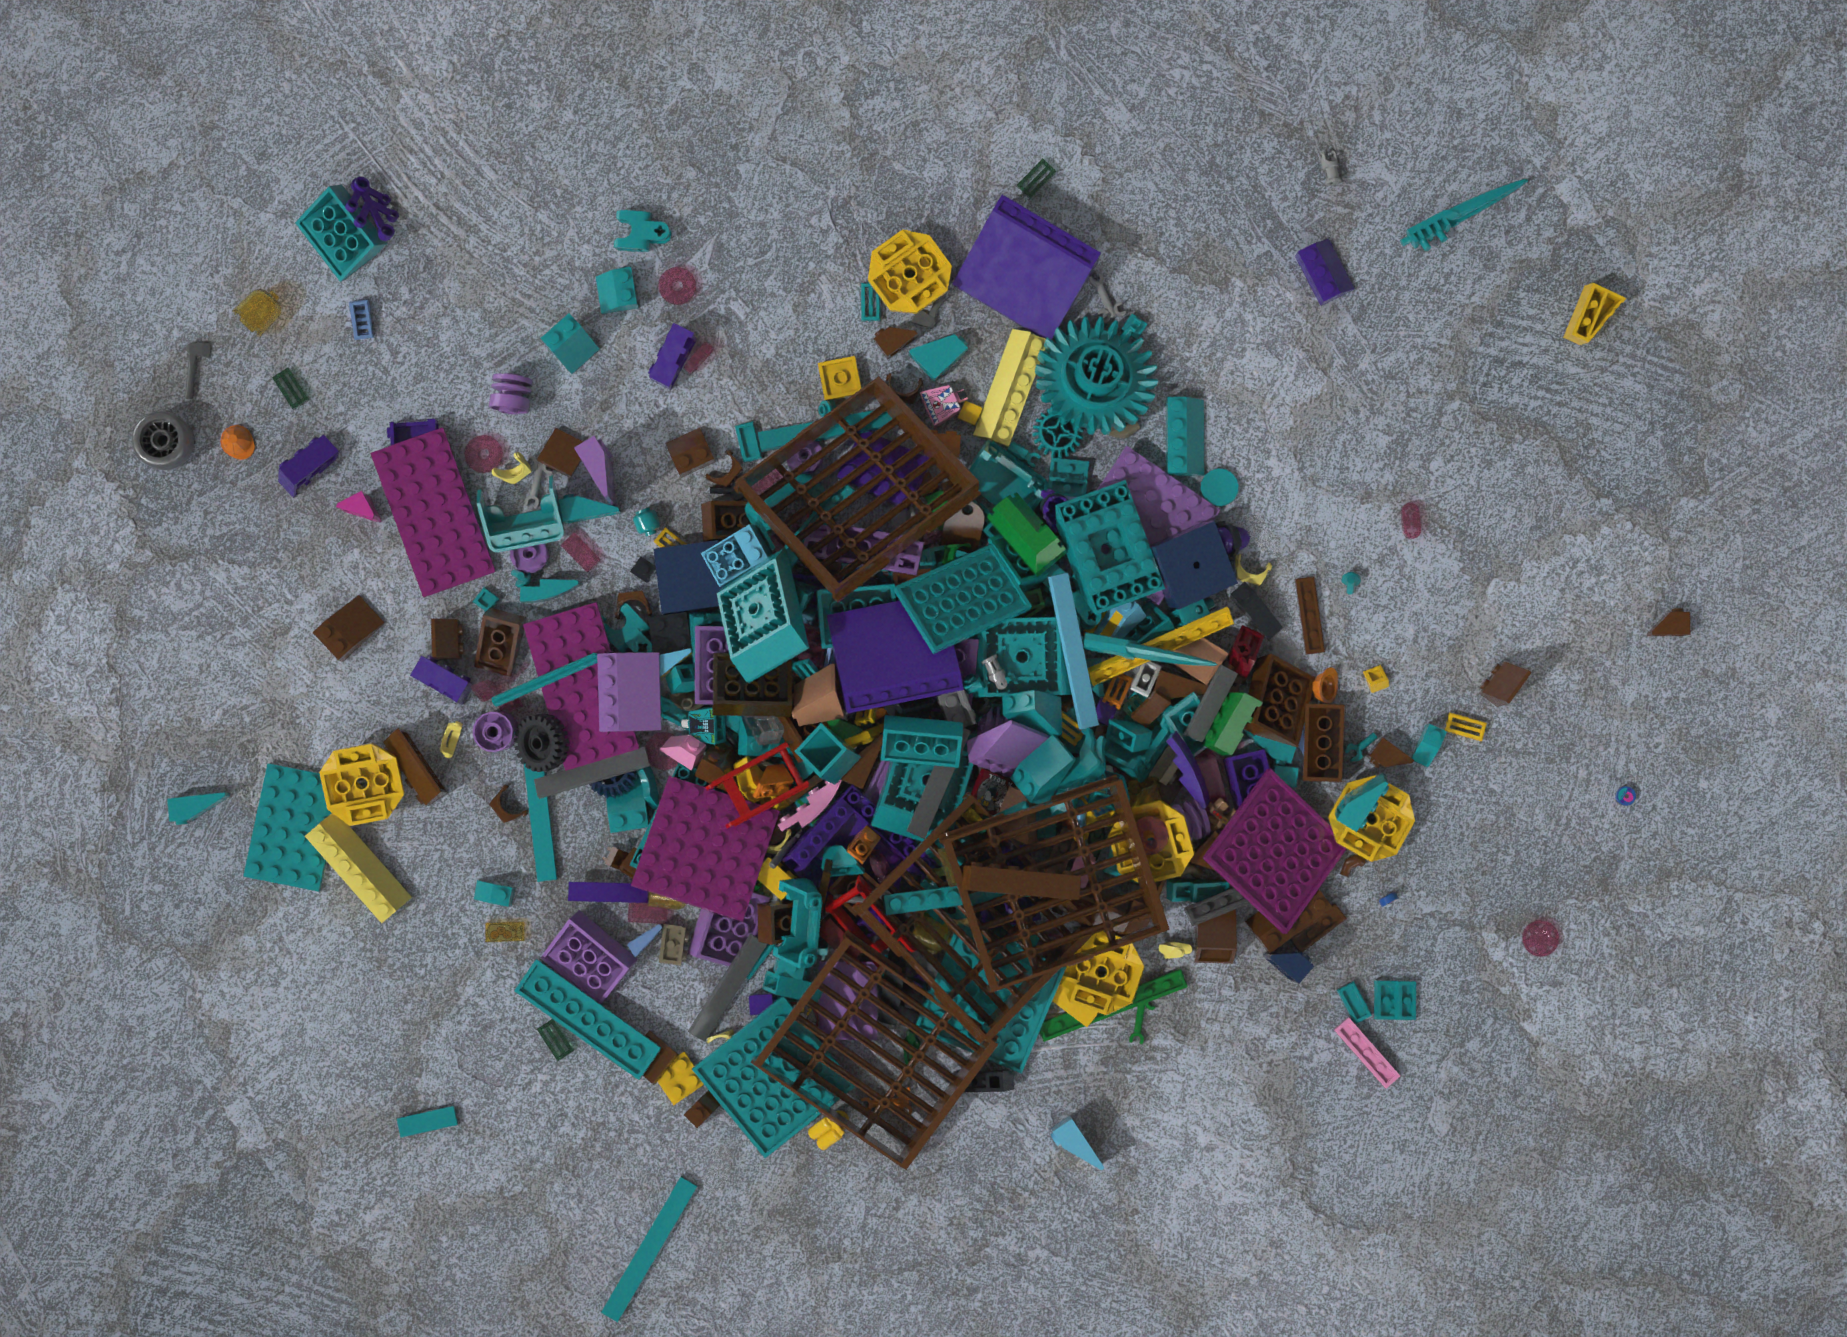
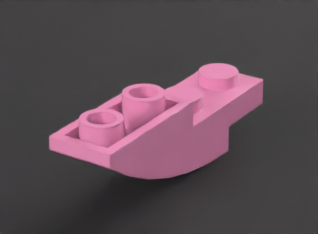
(819, 801)

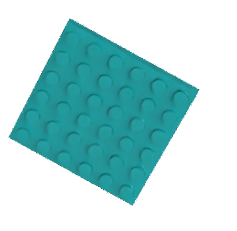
(1020, 1033)
(753, 1099)

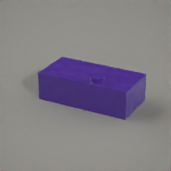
(1243, 774)

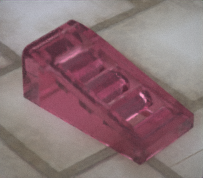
(485, 690)

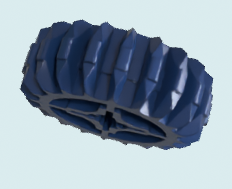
(618, 786)

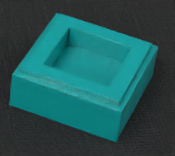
(486, 599)

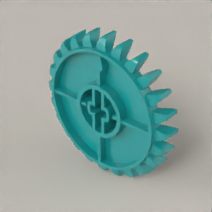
(1098, 403)

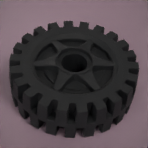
(541, 742)

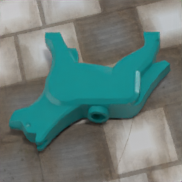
(1085, 768)

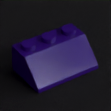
(1324, 271)

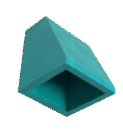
(570, 343)
(1034, 710)
(827, 754)

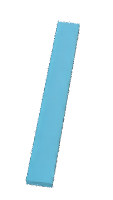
(1073, 650)

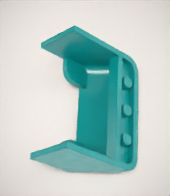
(774, 499)
(525, 528)

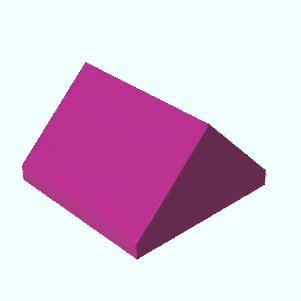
(360, 505)

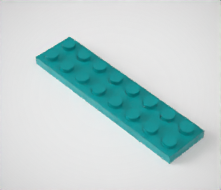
(588, 1019)

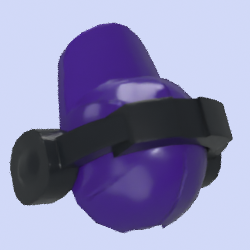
(1233, 538)

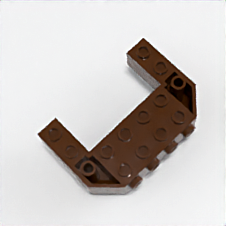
(1089, 900)

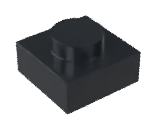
(643, 569)

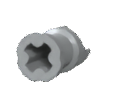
(1330, 169)
(996, 674)

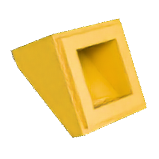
(1376, 679)

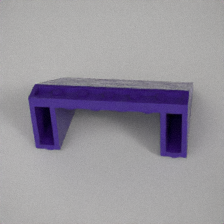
(1026, 268)
(886, 658)
(838, 827)

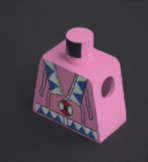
(942, 403)

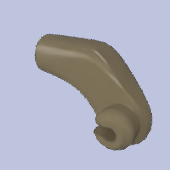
(1127, 432)

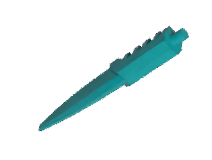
(1453, 216)
(1130, 650)

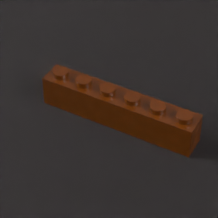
(1021, 882)

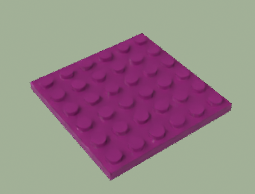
(1275, 851)
(695, 855)

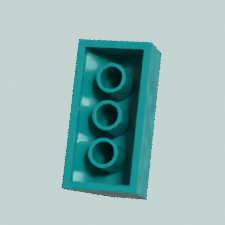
(1184, 436)
(922, 741)

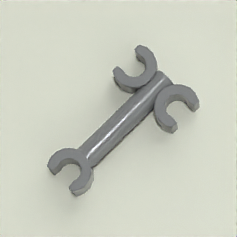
(1110, 312)
(538, 468)

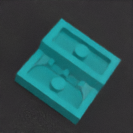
(1068, 476)
(1394, 1000)

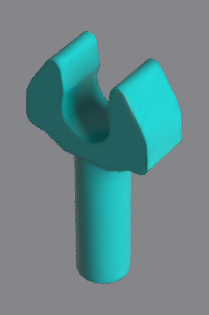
(1361, 746)

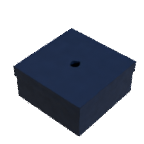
(1193, 565)
(685, 579)

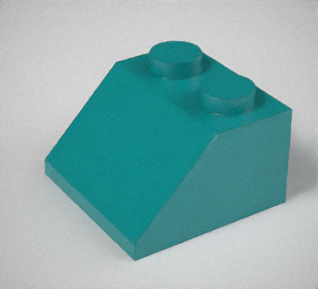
(617, 290)

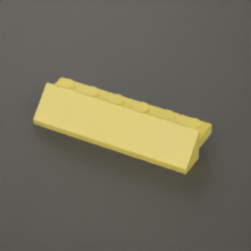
(1010, 388)
(358, 867)

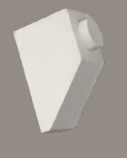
(1145, 678)

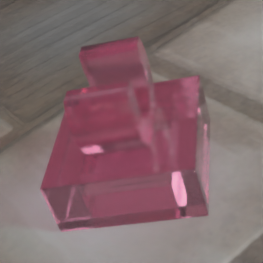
(511, 705)

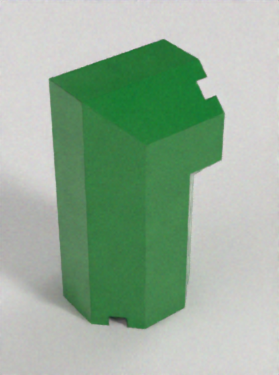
(1026, 534)

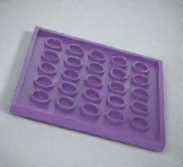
(1160, 500)

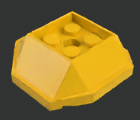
(903, 253)
(360, 803)
(1383, 837)
(1176, 853)
(1106, 993)

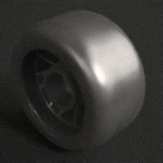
(152, 430)

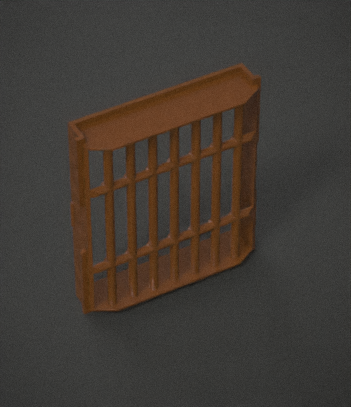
(913, 429)
(1136, 854)
(1021, 995)
(946, 1098)

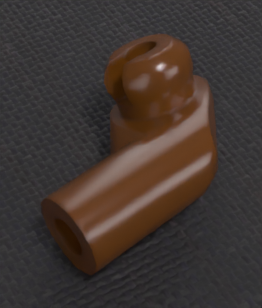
(1351, 862)

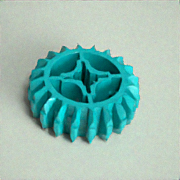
(1049, 431)

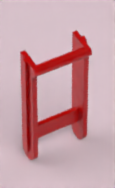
(736, 795)
(834, 907)

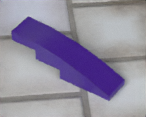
(1191, 773)
(606, 892)

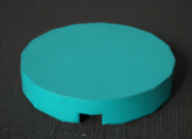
(1219, 487)

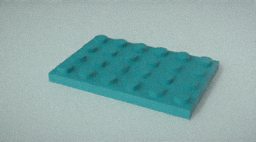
(962, 598)
(287, 810)

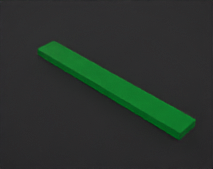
(1157, 987)

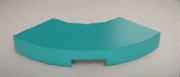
(649, 785)

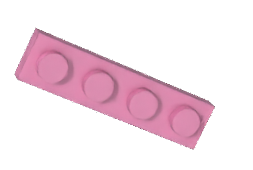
(1367, 1052)

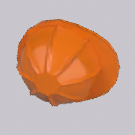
(237, 442)
(1326, 685)

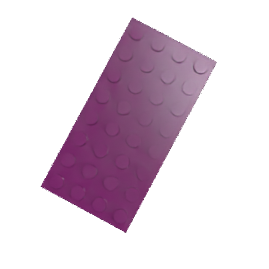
(433, 512)
(575, 698)

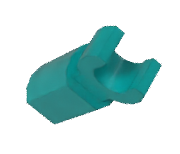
(1022, 453)

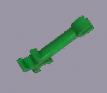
(1139, 1019)

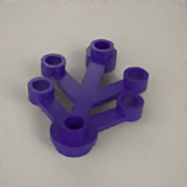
(362, 188)

